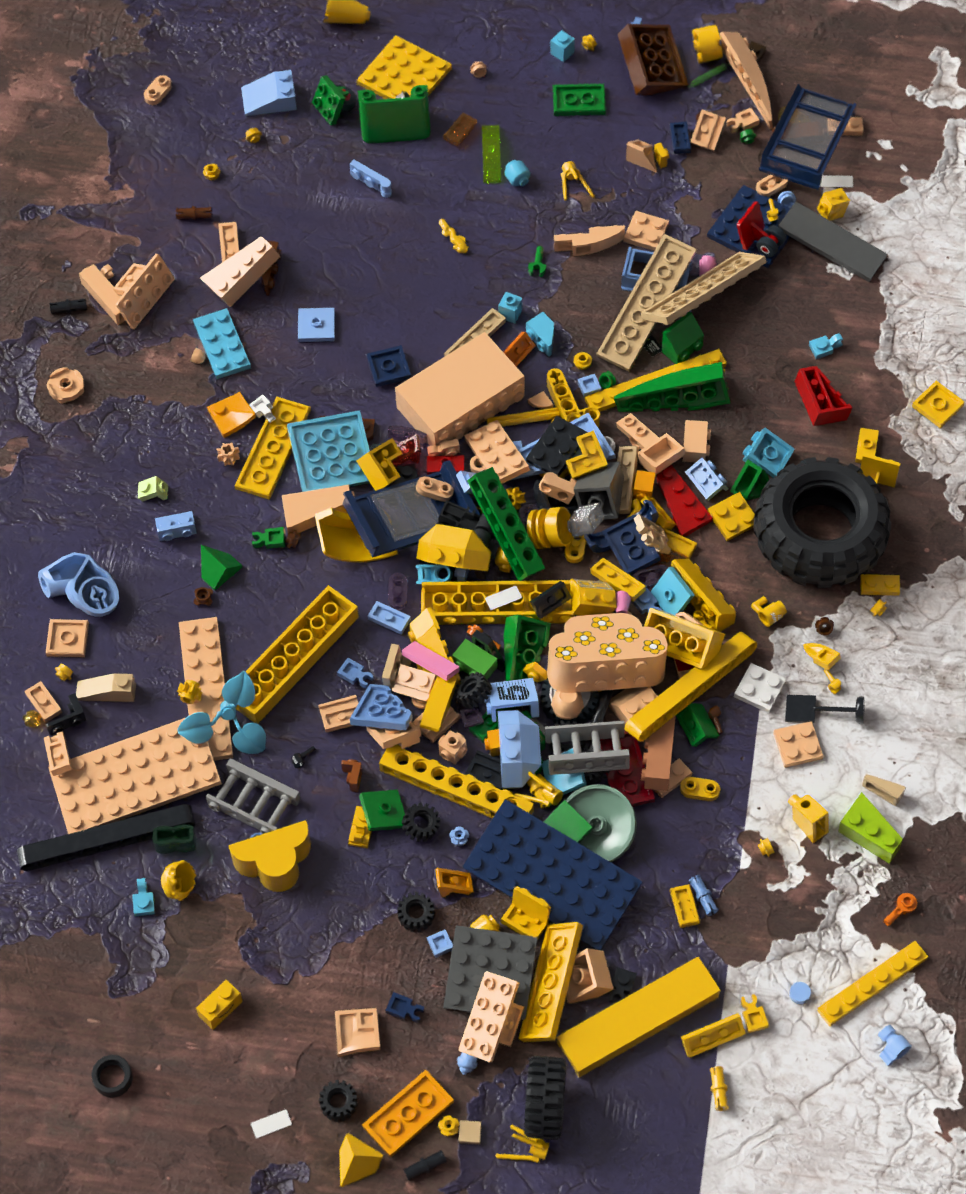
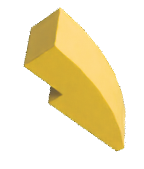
(438, 703)

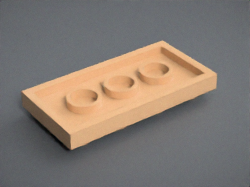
(497, 450)

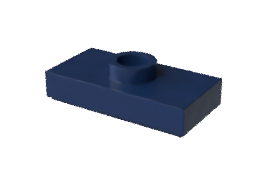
(680, 137)

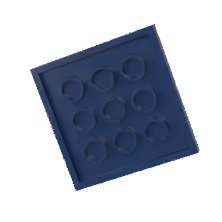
(725, 228)

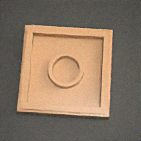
(67, 638)

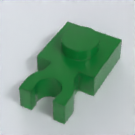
(271, 538)

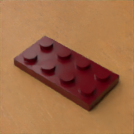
(629, 780)

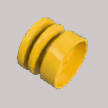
(549, 527)

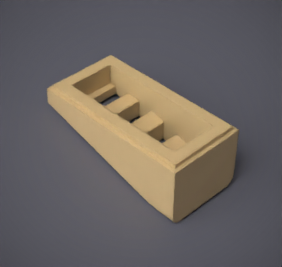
(885, 789)

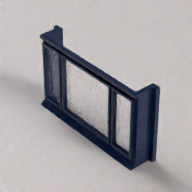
(806, 137)

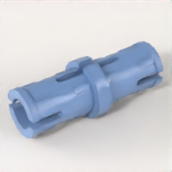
(703, 895)

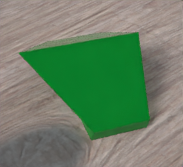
(750, 481)
(217, 566)

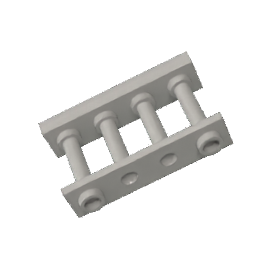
(588, 761)
(253, 779)

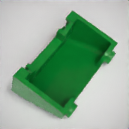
(394, 118)

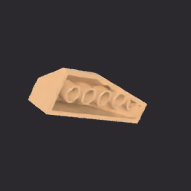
(748, 71)

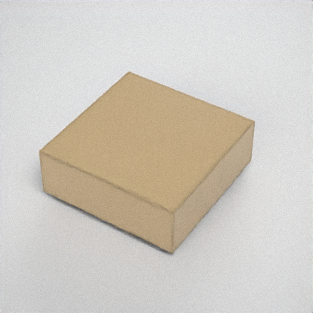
(469, 1132)

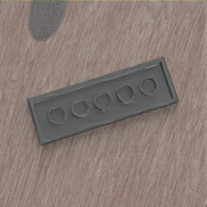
(832, 241)

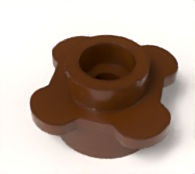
(203, 591)

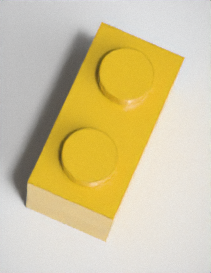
(219, 1004)

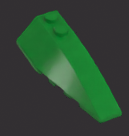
(687, 388)

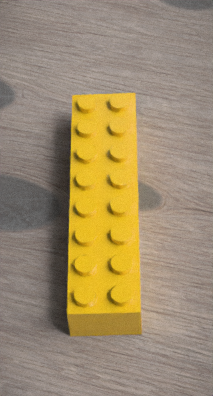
(298, 650)

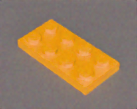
(408, 1113)

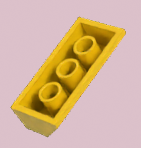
(705, 598)
(686, 639)

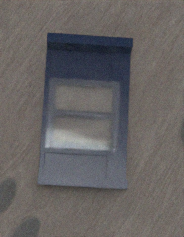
(398, 514)

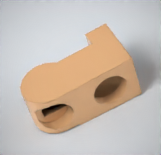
(557, 487)

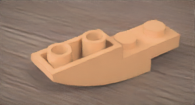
(596, 240)

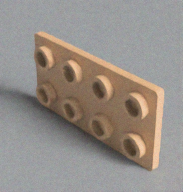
(142, 289)
(492, 1017)

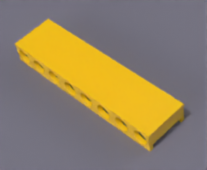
(466, 603)
(638, 1016)

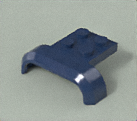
(626, 542)

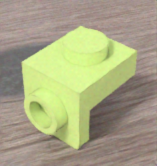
(152, 488)

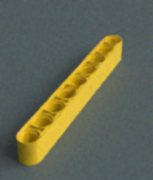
(689, 687)

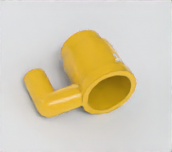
(770, 613)

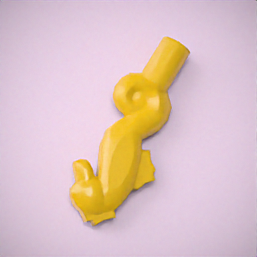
(458, 241)

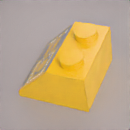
(592, 597)

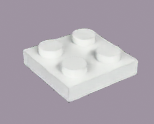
(760, 687)

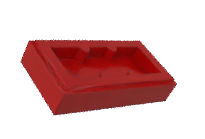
(435, 462)

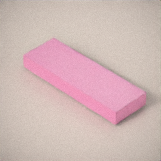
(430, 660)

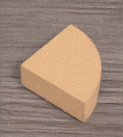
(540, 401)

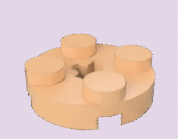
(69, 393)

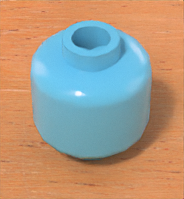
(517, 173)

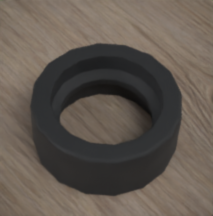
(108, 1061)

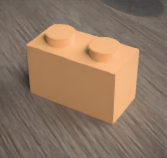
(695, 440)

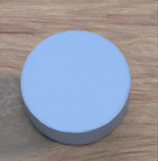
(800, 992)

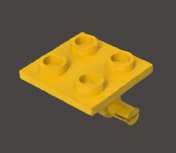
(880, 469)

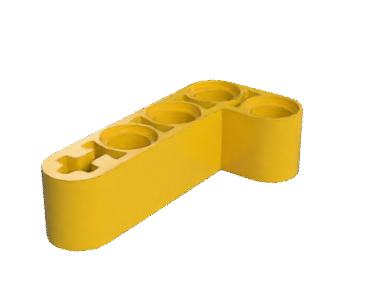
(567, 400)

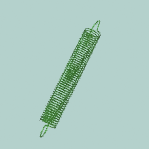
(711, 75)

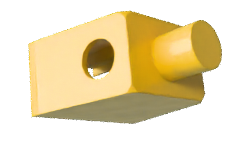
(809, 816)

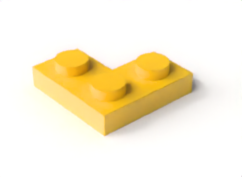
(591, 458)

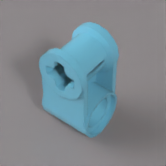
(432, 573)

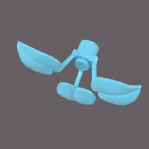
(236, 691)

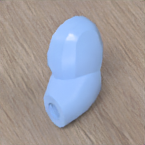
(83, 582)

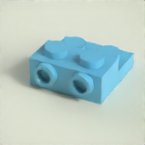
(768, 452)

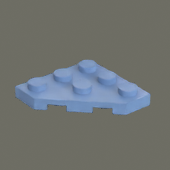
(381, 710)

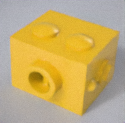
(833, 204)

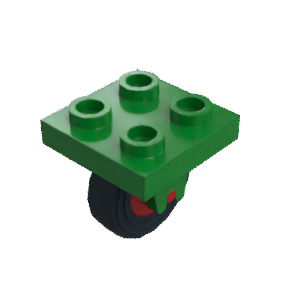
(333, 99)

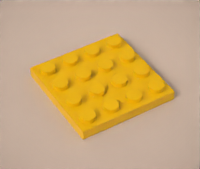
(401, 68)

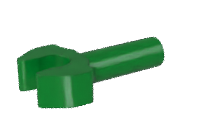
(538, 263)

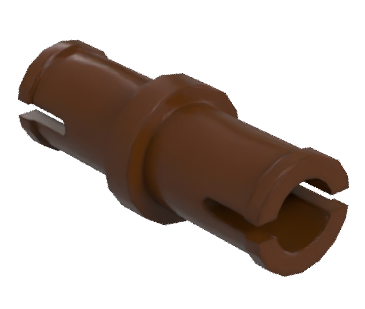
(194, 213)

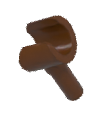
(713, 713)

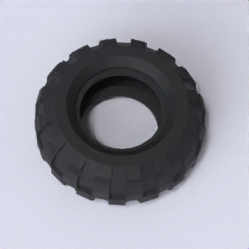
(822, 560)

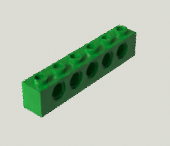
(506, 524)

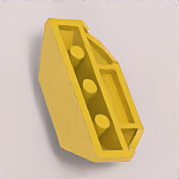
(454, 548)

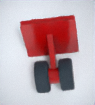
(751, 228)

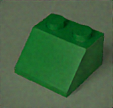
(682, 339)

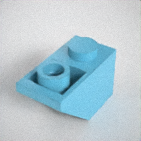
(541, 331)

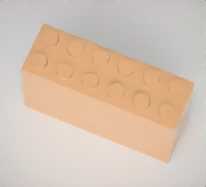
(460, 391)

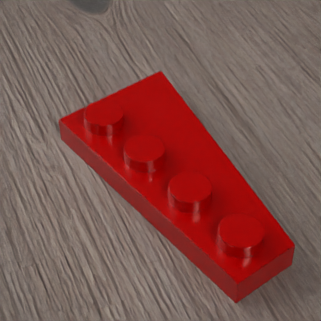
(681, 501)

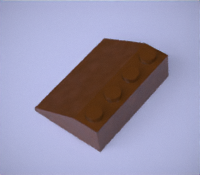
(652, 58)

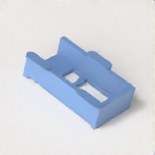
(629, 279)

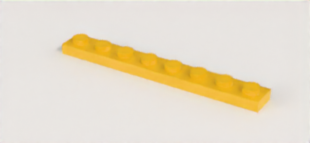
(605, 398)

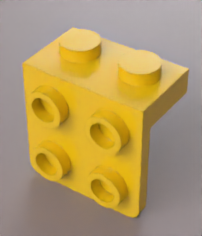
(526, 913)

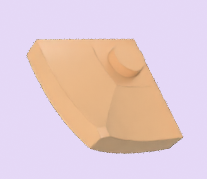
(356, 1031)

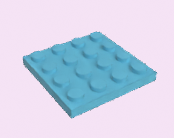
(328, 450)

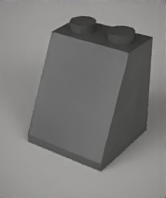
(602, 487)

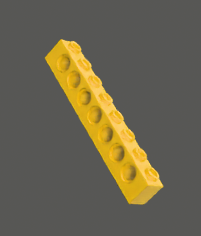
(444, 788)

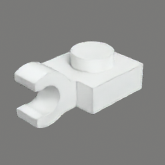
(262, 406)

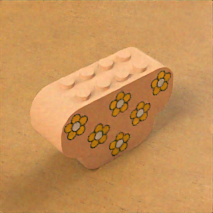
(606, 654)

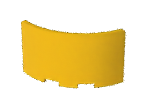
(341, 539)

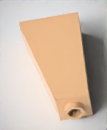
(302, 506)

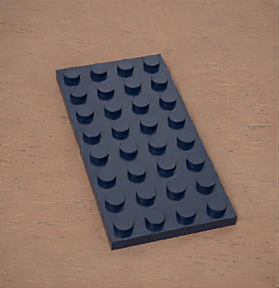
(556, 868)

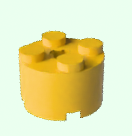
(707, 43)

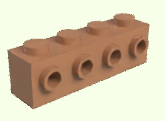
(658, 757)

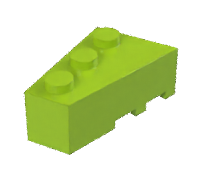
(870, 829)

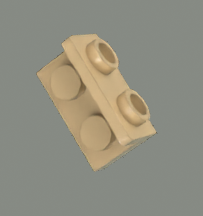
(393, 664)

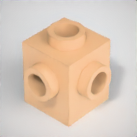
(452, 746)

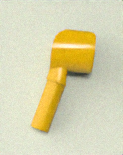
(772, 214)
(835, 685)

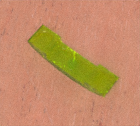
(491, 154)

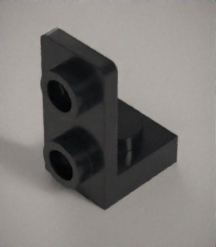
(74, 719)

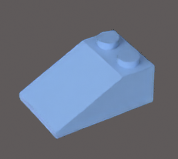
(269, 94)

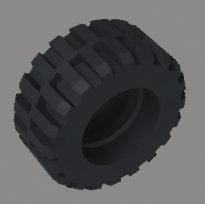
(545, 1097)

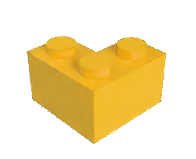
(378, 464)

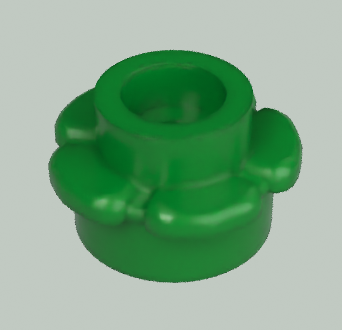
(747, 136)
(603, 380)

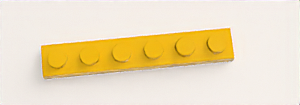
(872, 983)

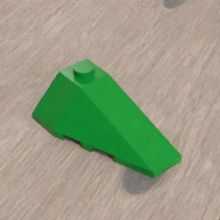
(523, 644)

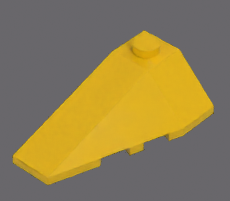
(426, 632)

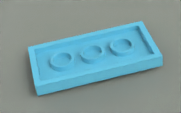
(221, 343)

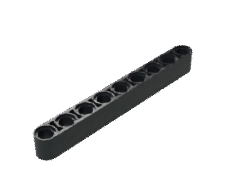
(101, 838)

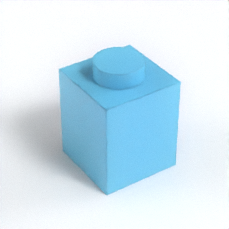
(562, 46)

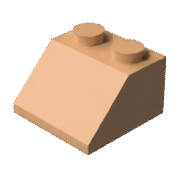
(631, 701)
(589, 976)

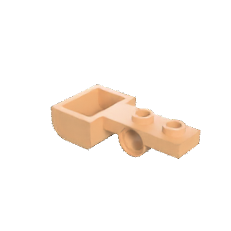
(656, 452)

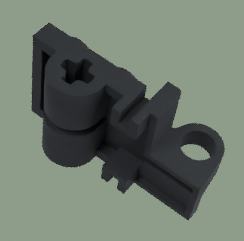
(460, 517)

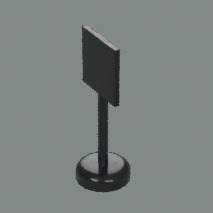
(803, 707)

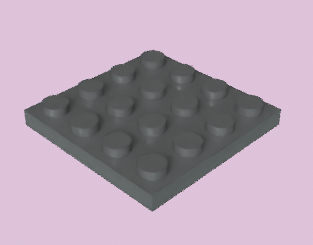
(490, 951)

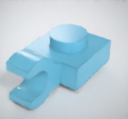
(822, 346)
(143, 902)

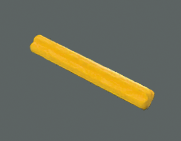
(525, 417)

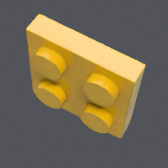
(938, 404)
(732, 516)

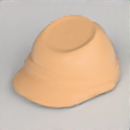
(567, 705)

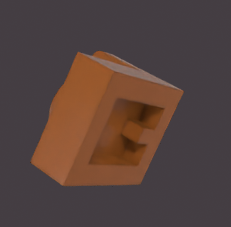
(354, 774)

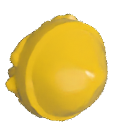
(178, 880)

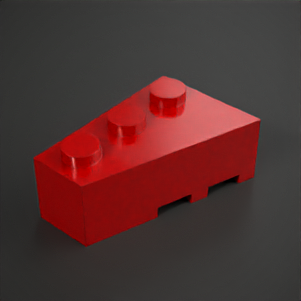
(819, 397)

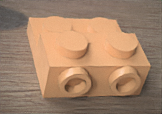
(389, 737)

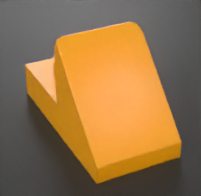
(453, 881)

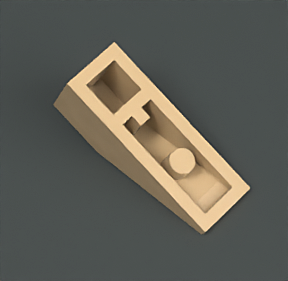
(107, 688)

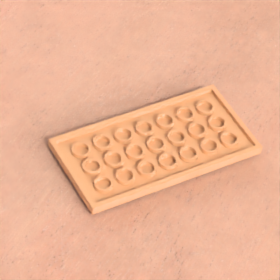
(133, 777)

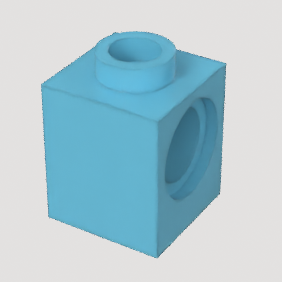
(510, 307)

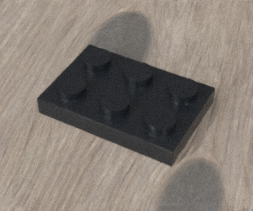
(555, 446)

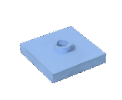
(316, 324)

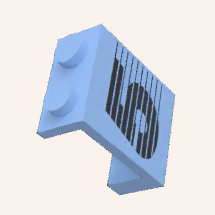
(512, 694)

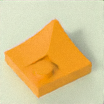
(231, 414)

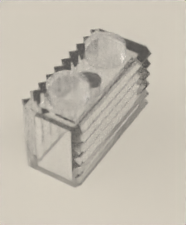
(585, 520)

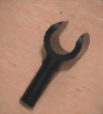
(298, 758)

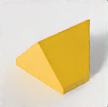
(357, 1160)

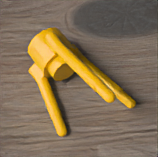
(571, 172)
(550, 793)
(538, 1147)

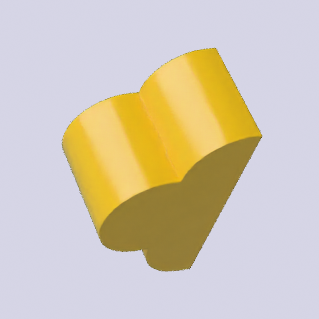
(273, 856)

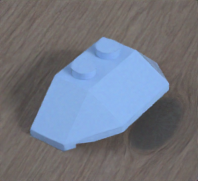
(518, 748)

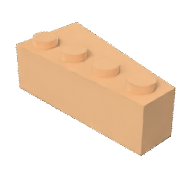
(241, 271)

